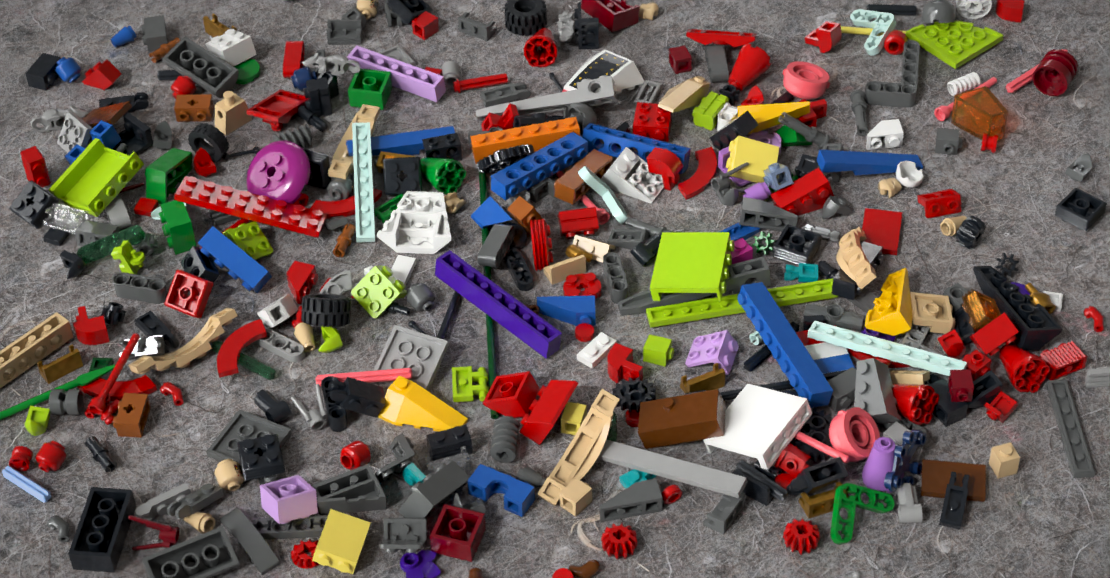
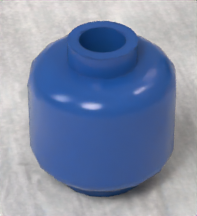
(68, 69)

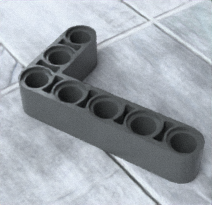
(902, 93)

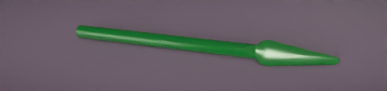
(81, 380)

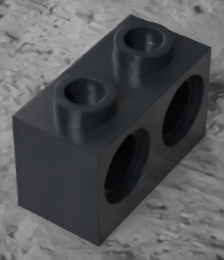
(443, 146)
(199, 265)

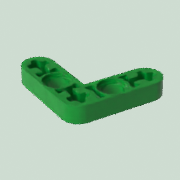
(850, 503)

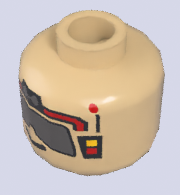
(367, 7)
(229, 474)

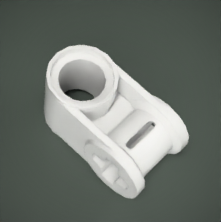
(726, 115)

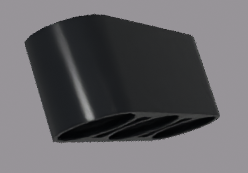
(336, 415)

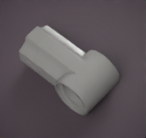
(908, 509)

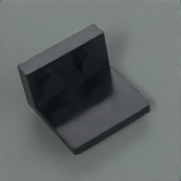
(587, 30)
(136, 135)

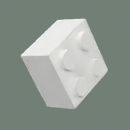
(232, 47)

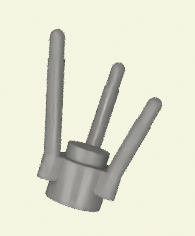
(313, 417)

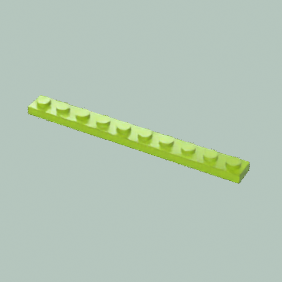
(729, 305)

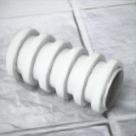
(963, 84)

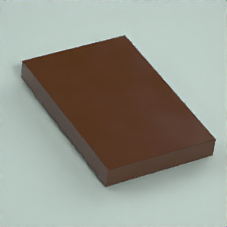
(108, 114)
(937, 474)

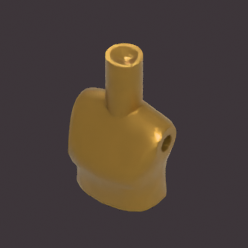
(1040, 298)

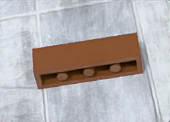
(572, 186)

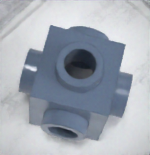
(781, 180)

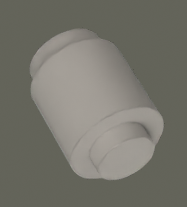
(450, 71)

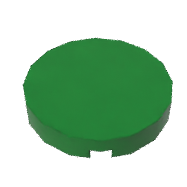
(247, 71)

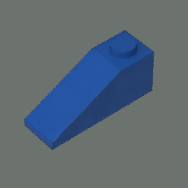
(569, 309)

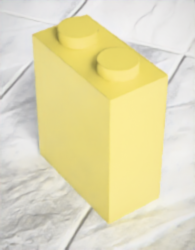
(756, 153)
(341, 541)

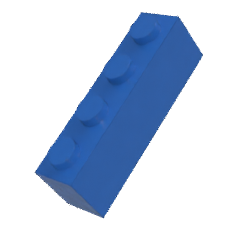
(234, 259)

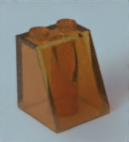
(979, 113)

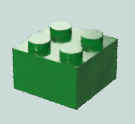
(370, 88)
(177, 226)

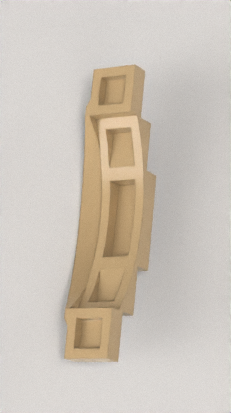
(342, 163)
(853, 260)
(194, 349)
(583, 448)

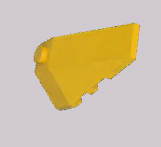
(768, 114)
(893, 308)
(416, 406)

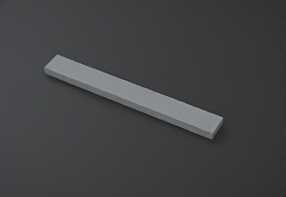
(673, 468)

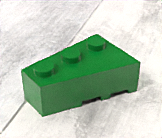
(166, 173)

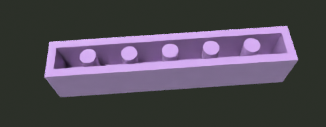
(402, 74)

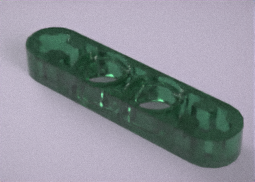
(92, 251)

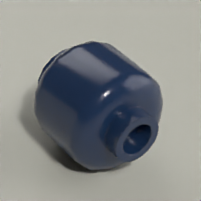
(300, 77)

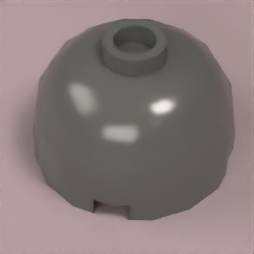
(938, 11)
(583, 113)

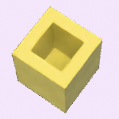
(573, 417)

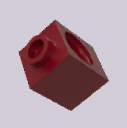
(680, 59)
(960, 385)

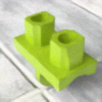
(130, 259)

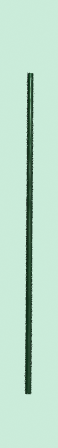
(489, 321)

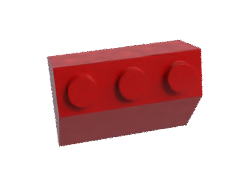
(546, 409)

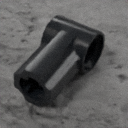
(646, 250)
(273, 408)

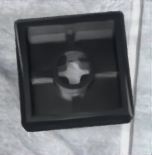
(408, 9)
(394, 166)
(318, 169)
(33, 203)
(1080, 209)
(796, 245)
(261, 457)

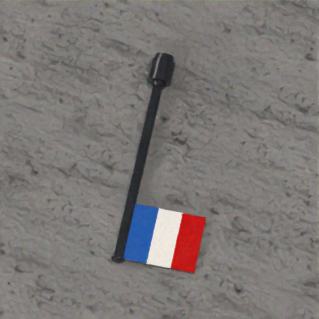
(829, 358)

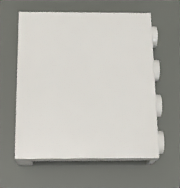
(761, 423)

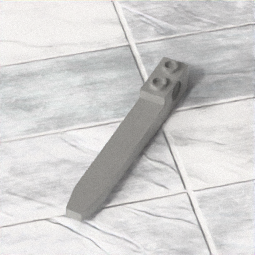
(559, 101)

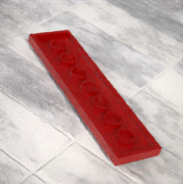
(251, 206)

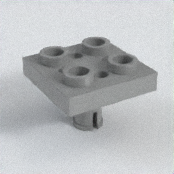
(74, 132)

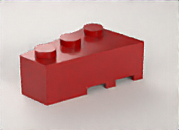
(804, 194)

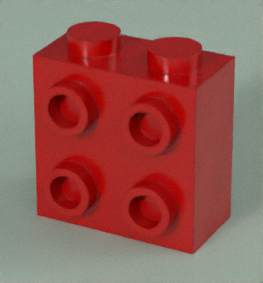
(652, 121)

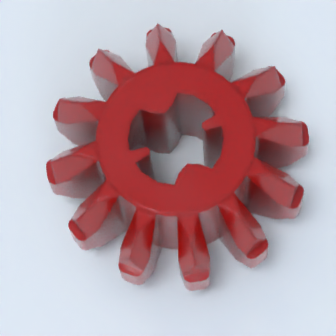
(801, 536)
(619, 540)

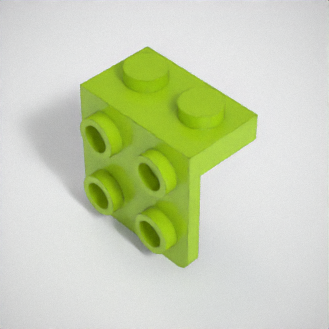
(250, 239)
(378, 290)

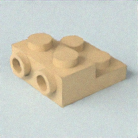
(932, 311)

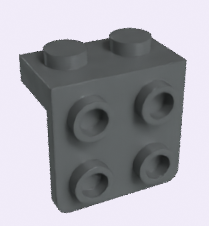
(403, 452)
(404, 534)

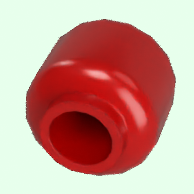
(895, 42)
(183, 86)
(355, 455)
(51, 456)

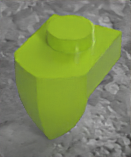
(332, 340)
(37, 420)

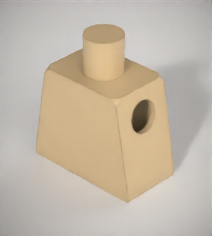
(231, 113)

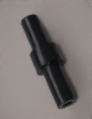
(394, 307)

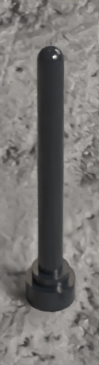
(449, 315)

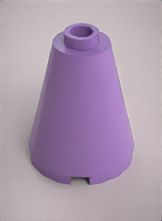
(878, 464)

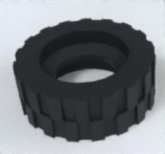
(211, 134)

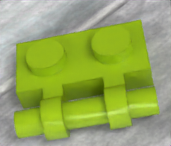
(463, 383)

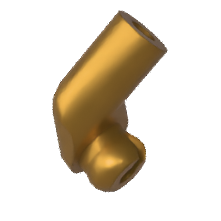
(574, 251)

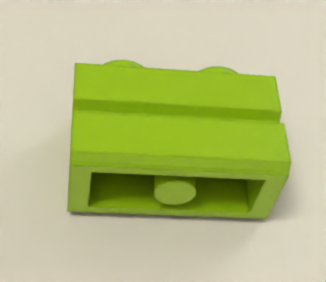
(707, 112)

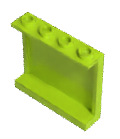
(95, 178)
(692, 263)

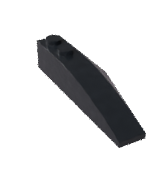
(1032, 321)

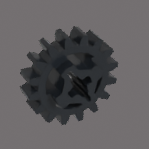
(634, 392)

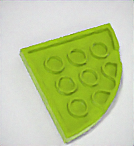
(954, 41)

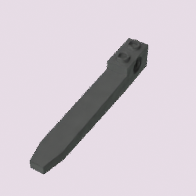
(741, 273)

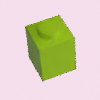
(658, 350)

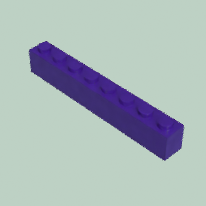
(498, 304)

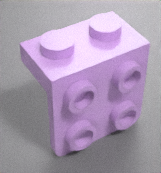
(714, 348)

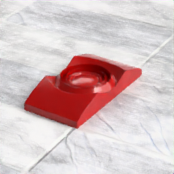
(721, 37)
(278, 106)

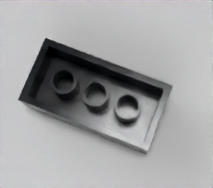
(102, 529)

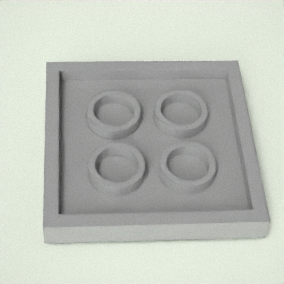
(415, 351)

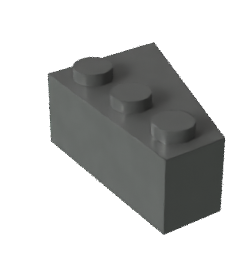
(434, 491)

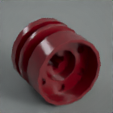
(1055, 72)

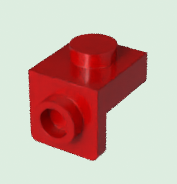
(1000, 407)

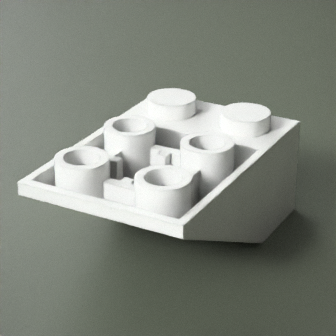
(632, 177)

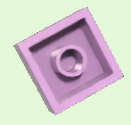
(288, 499)

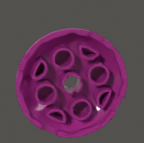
(279, 171)

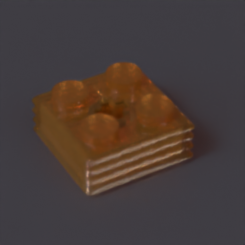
(980, 308)

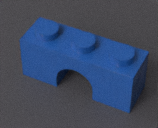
(102, 131)
(488, 481)

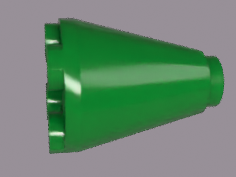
(443, 173)

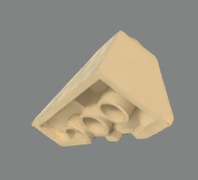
(685, 94)

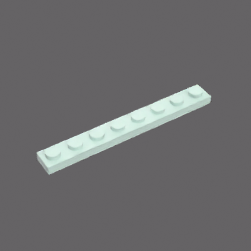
(363, 182)
(885, 349)

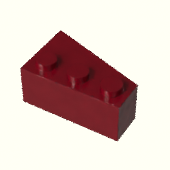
(612, 13)

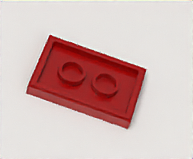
(882, 229)

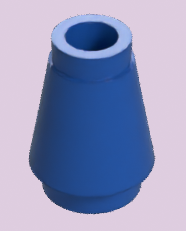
(124, 36)

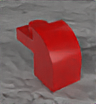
(1010, 10)
(825, 36)
(818, 110)
(504, 121)
(666, 164)
(92, 330)
(621, 364)

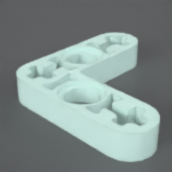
(884, 23)
(606, 193)

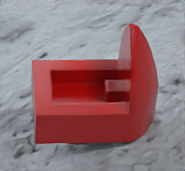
(754, 97)
(203, 164)
(952, 344)

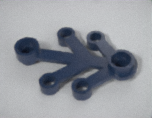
(901, 463)

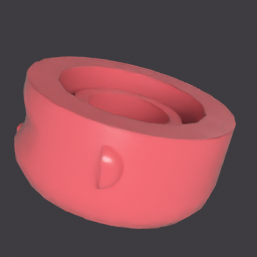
(805, 80)
(853, 433)

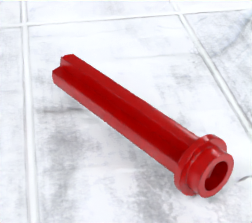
(480, 82)

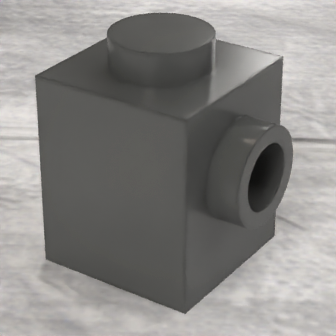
(948, 141)

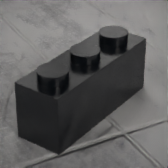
(738, 127)

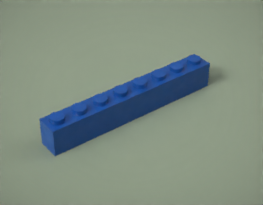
(784, 344)

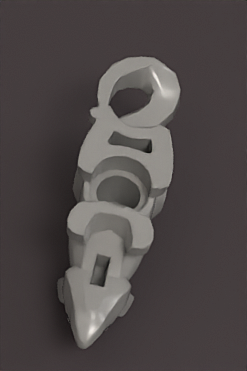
(566, 26)
(335, 64)
(54, 118)

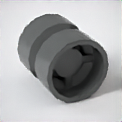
(63, 402)

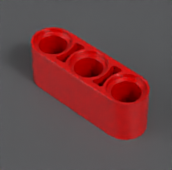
(293, 57)

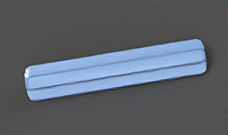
(26, 484)

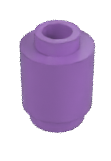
(757, 191)

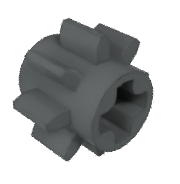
(147, 245)

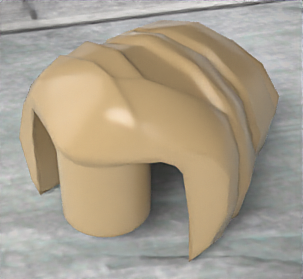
(648, 10)
(891, 185)
(453, 203)

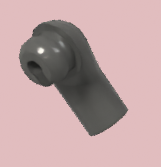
(61, 525)

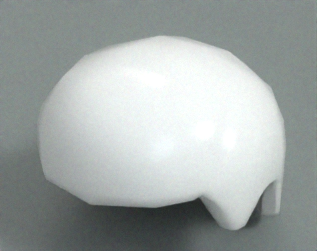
(908, 174)

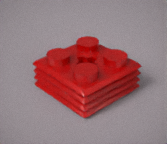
(541, 244)
(199, 293)

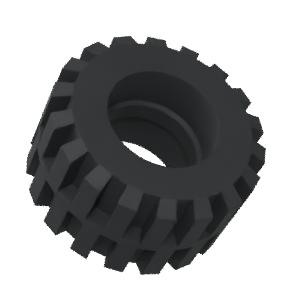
(525, 16)
(326, 310)

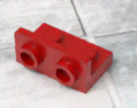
(940, 203)

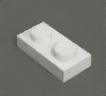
(596, 350)

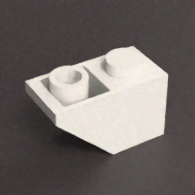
(885, 135)
(278, 311)

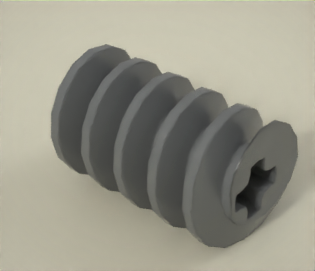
(297, 136)
(504, 439)

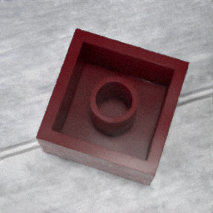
(458, 532)

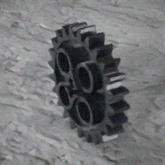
(504, 158)
(818, 428)

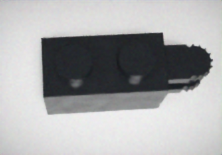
(358, 396)
(945, 410)
(818, 477)

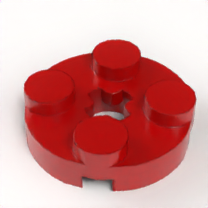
(588, 281)

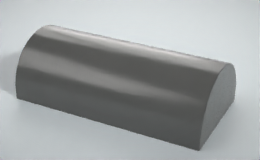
(201, 67)
(194, 558)

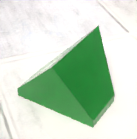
(791, 138)

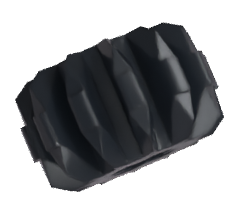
(970, 232)

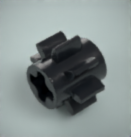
(731, 92)
(1002, 261)
(113, 313)

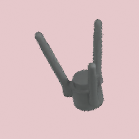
(722, 182)

